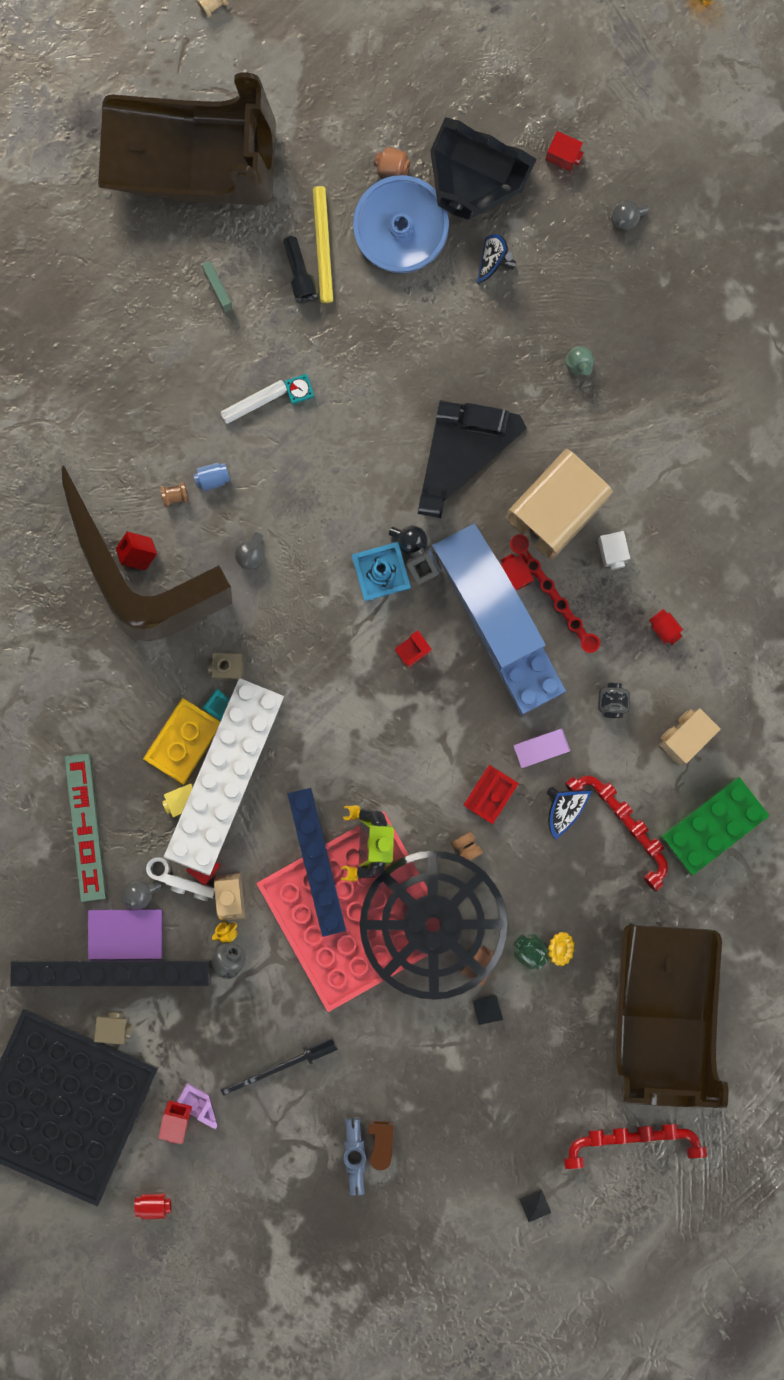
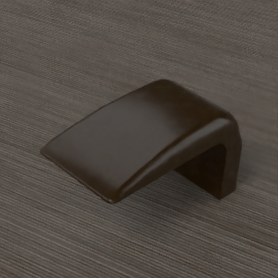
(144, 616)

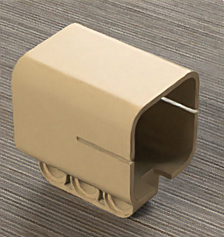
(559, 503)

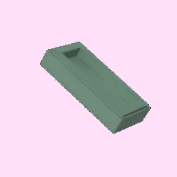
(217, 286)

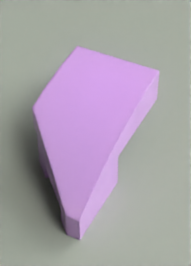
(200, 1104)

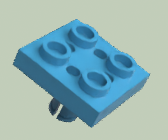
(389, 557)

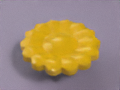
(561, 949)

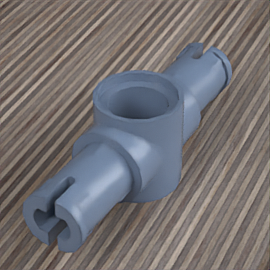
(354, 1169)

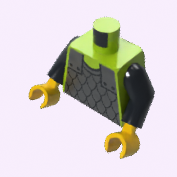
(374, 844)

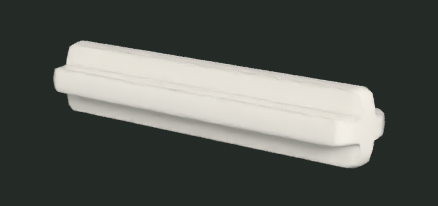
(253, 401)

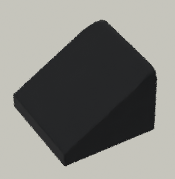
(487, 1010)

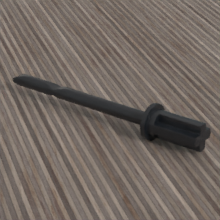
(310, 1053)

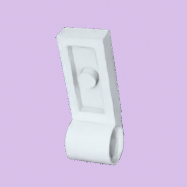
(180, 884)

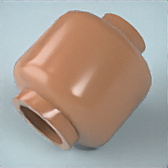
(392, 162)

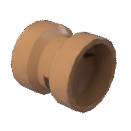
(469, 852)

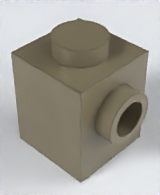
(226, 666)
(113, 1028)

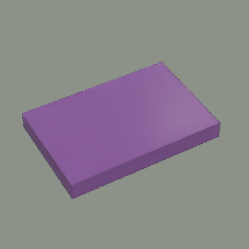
(125, 934)

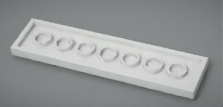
(223, 777)

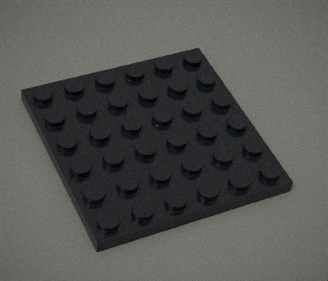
(67, 1105)

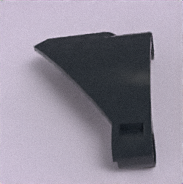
(461, 445)

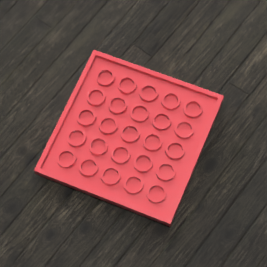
(338, 961)

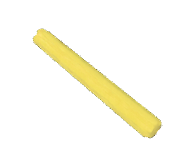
(322, 242)

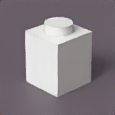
(614, 550)

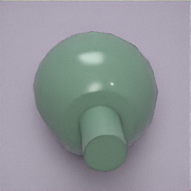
(580, 360)

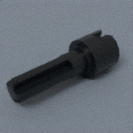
(302, 283)

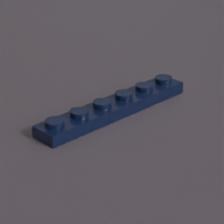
(316, 862)

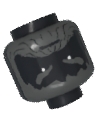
(614, 701)

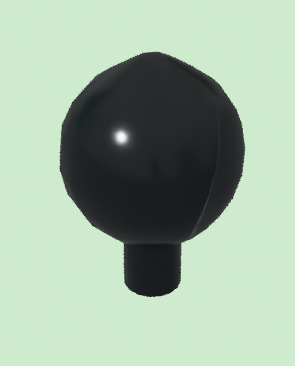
(410, 538)

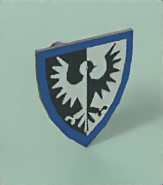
(494, 255)
(565, 809)

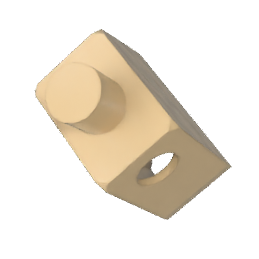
(229, 897)

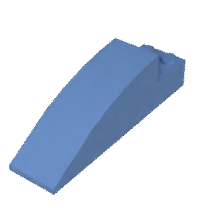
(499, 619)

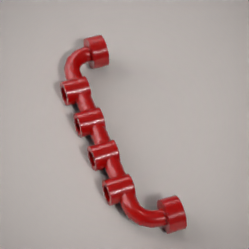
(589, 642)
(637, 830)
(644, 1134)

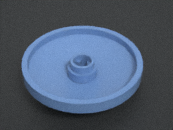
(400, 224)

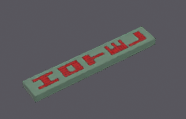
(85, 827)

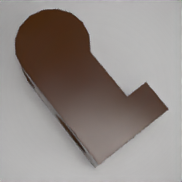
(382, 1152)

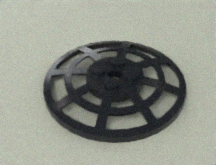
(448, 933)

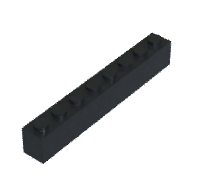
(111, 972)

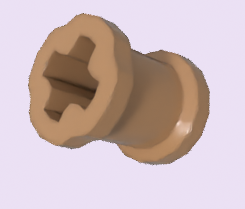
(174, 494)

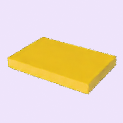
(182, 741)

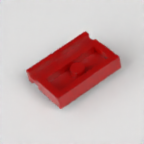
(490, 794)

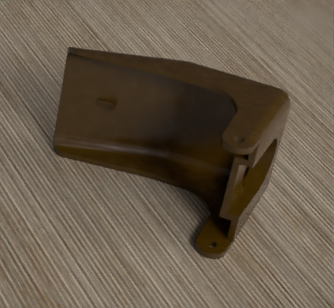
(191, 147)
(668, 1018)

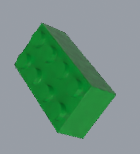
(714, 826)

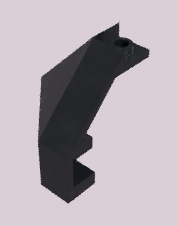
(475, 170)

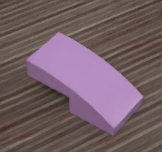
(541, 748)

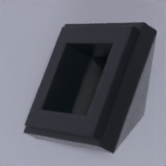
(535, 1205)

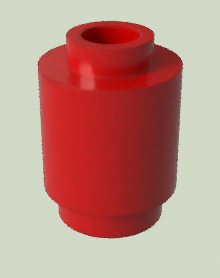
(666, 627)
(152, 1206)

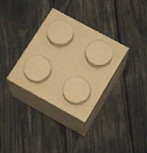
(689, 736)

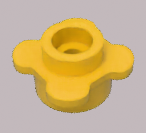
(225, 932)

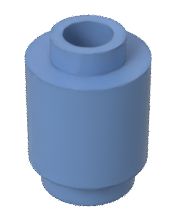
(211, 476)

